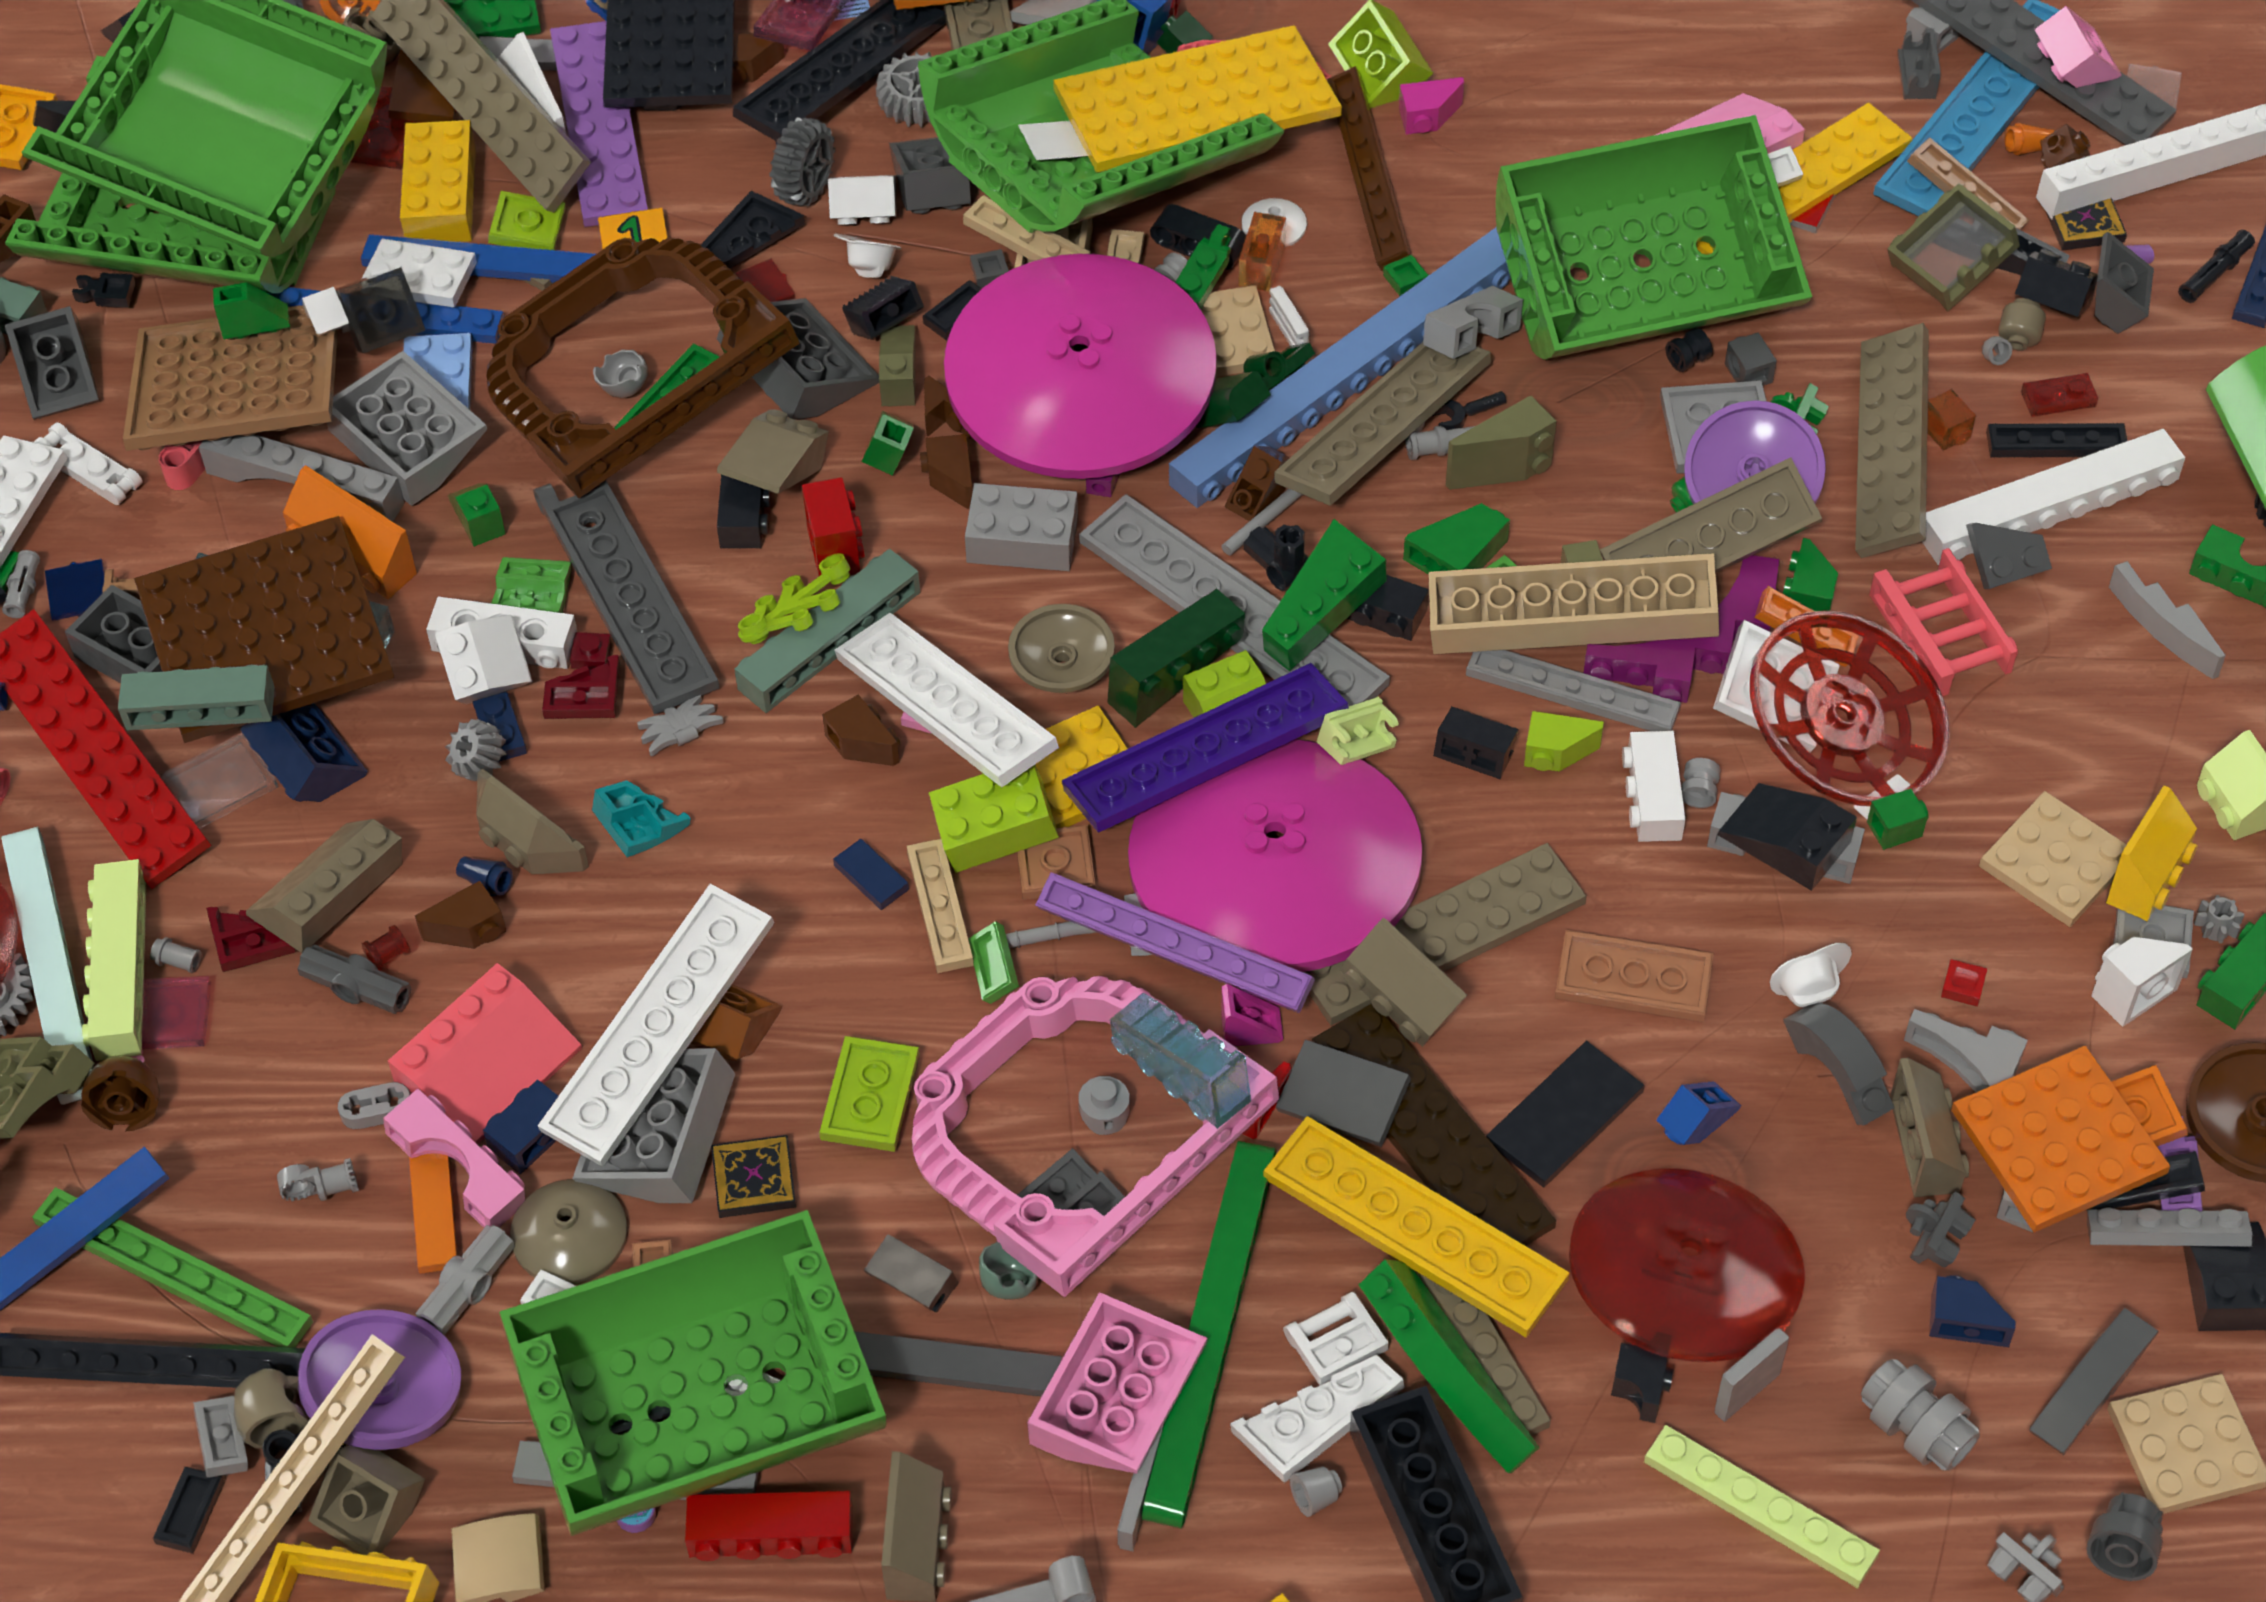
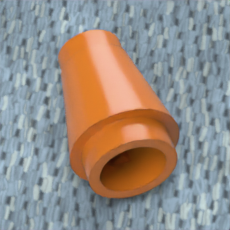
(2025, 138)

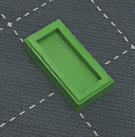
(993, 962)

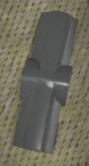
(354, 979)

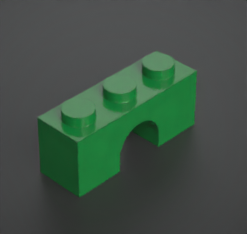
(2221, 564)

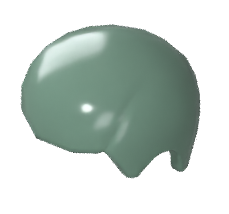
(1004, 1275)

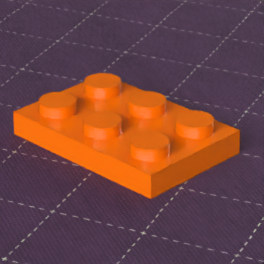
(2152, 1104)

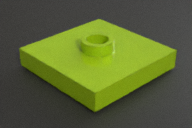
(525, 223)

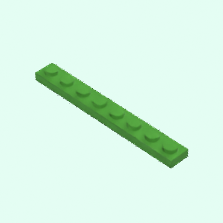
(190, 1278)

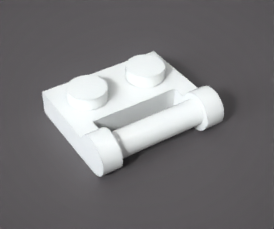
(1340, 1347)

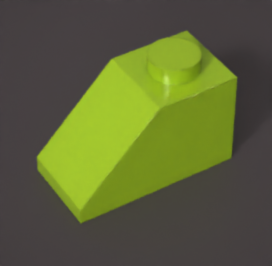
(1560, 740)

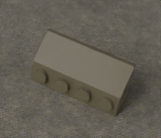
(329, 883)

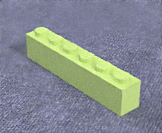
(116, 960)

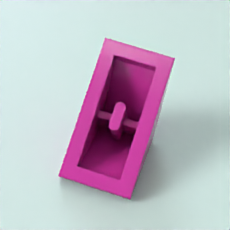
(1249, 1018)

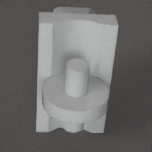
(2011, 1556)

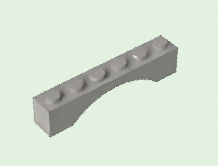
(259, 457)

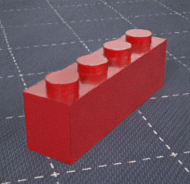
(769, 1525)

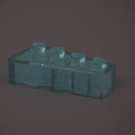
(1182, 1059)

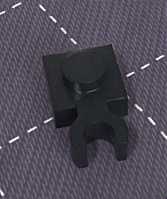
(108, 291)

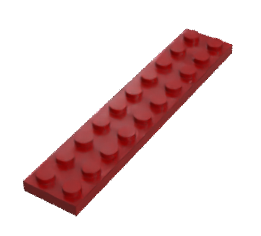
(96, 751)

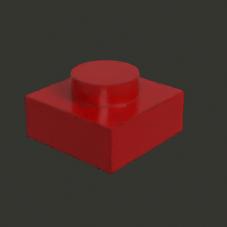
(1964, 982)

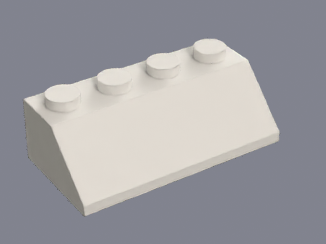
(522, 64)

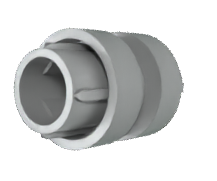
(1905, 1402)

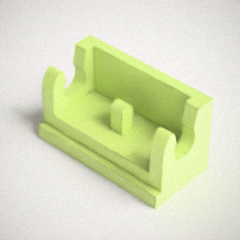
(1357, 731)

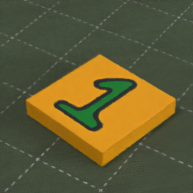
(633, 225)

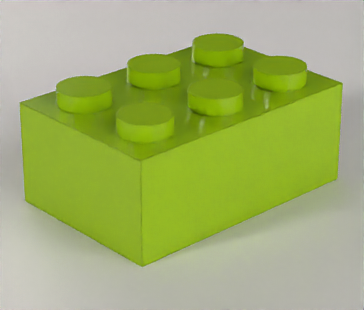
(990, 821)

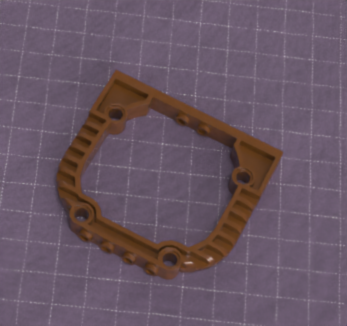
(591, 453)

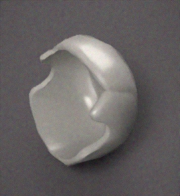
(621, 373)

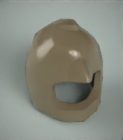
(267, 1404)

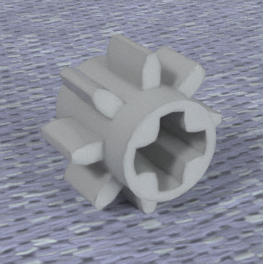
(2219, 919)

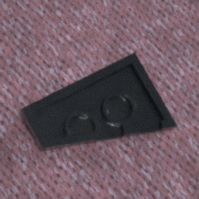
(751, 228)

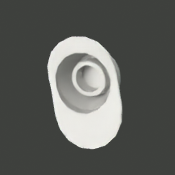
(868, 257)
(1812, 976)

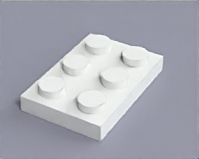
(431, 272)

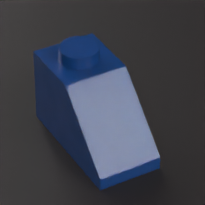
(1696, 1112)

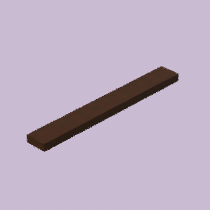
(1369, 169)

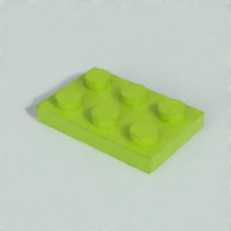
(869, 1093)

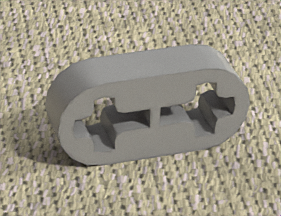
(373, 1103)

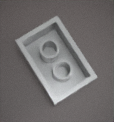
(1021, 527)

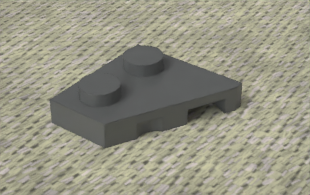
(2006, 553)

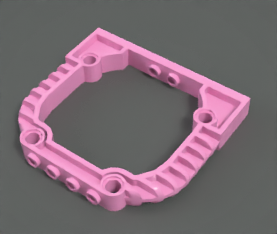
(1064, 1242)

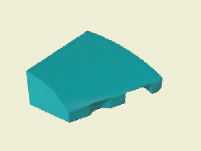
(635, 818)

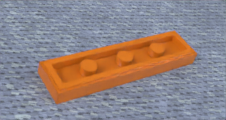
(433, 1211)

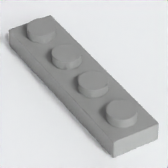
(2169, 1227)

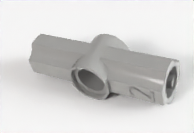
(466, 1278)

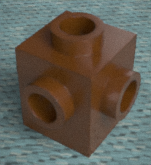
(2064, 146)

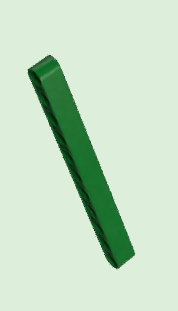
(1213, 1318)

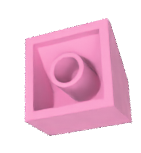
(2075, 50)

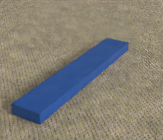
(78, 1223)

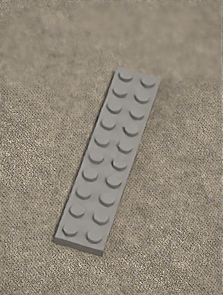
(1184, 572)

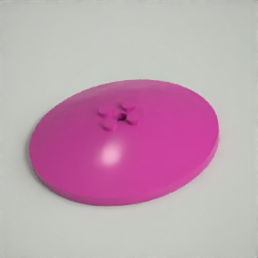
(1089, 409)
(1295, 898)

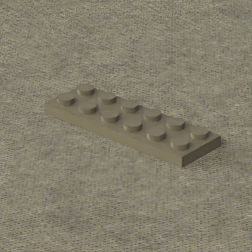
(1729, 523)

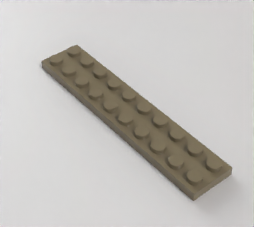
(486, 95)

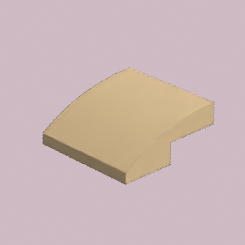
(498, 1559)

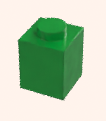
(1897, 818)

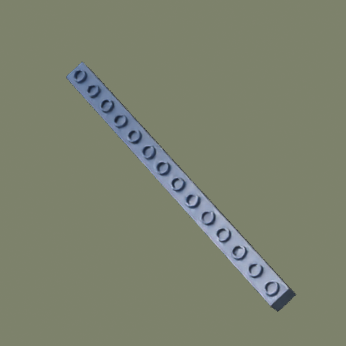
(1335, 373)

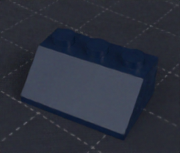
(305, 753)

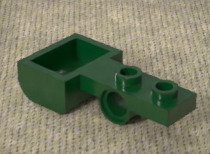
(1241, 393)

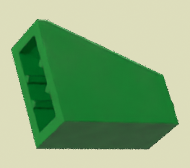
(1458, 541)

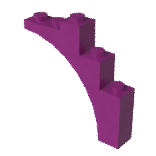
(1669, 663)

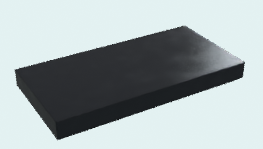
(1565, 1113)

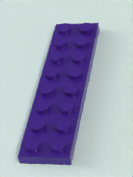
(1203, 747)

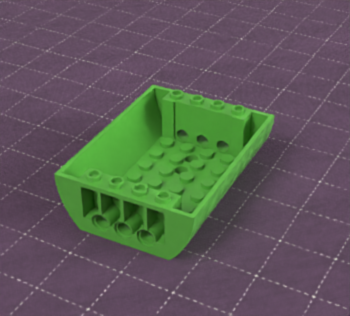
(675, 1341)

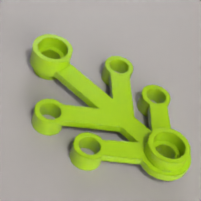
(795, 599)

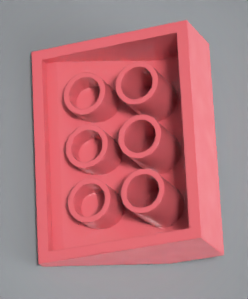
(485, 1050)

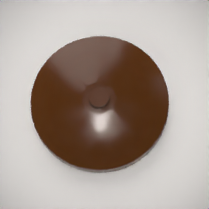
(2230, 1109)

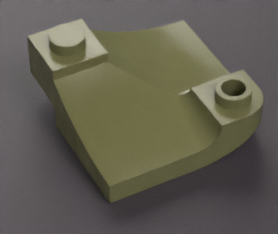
(34, 1074)

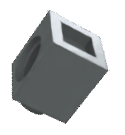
(1750, 359)

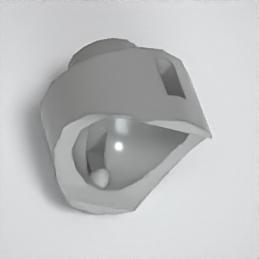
(1104, 1104)

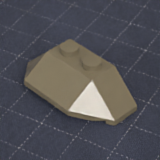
(523, 831)

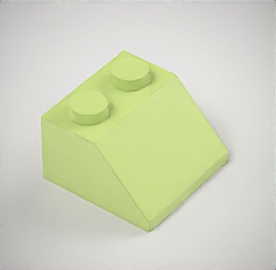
(2236, 786)

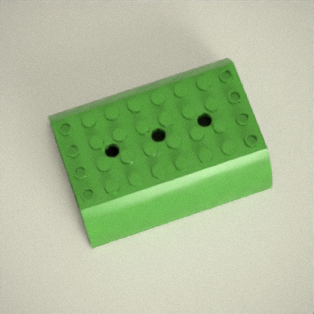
(1652, 201)

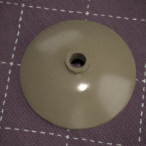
(1061, 635)
(573, 1248)

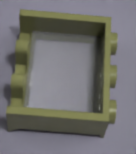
(1954, 246)

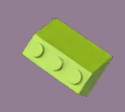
(1381, 52)

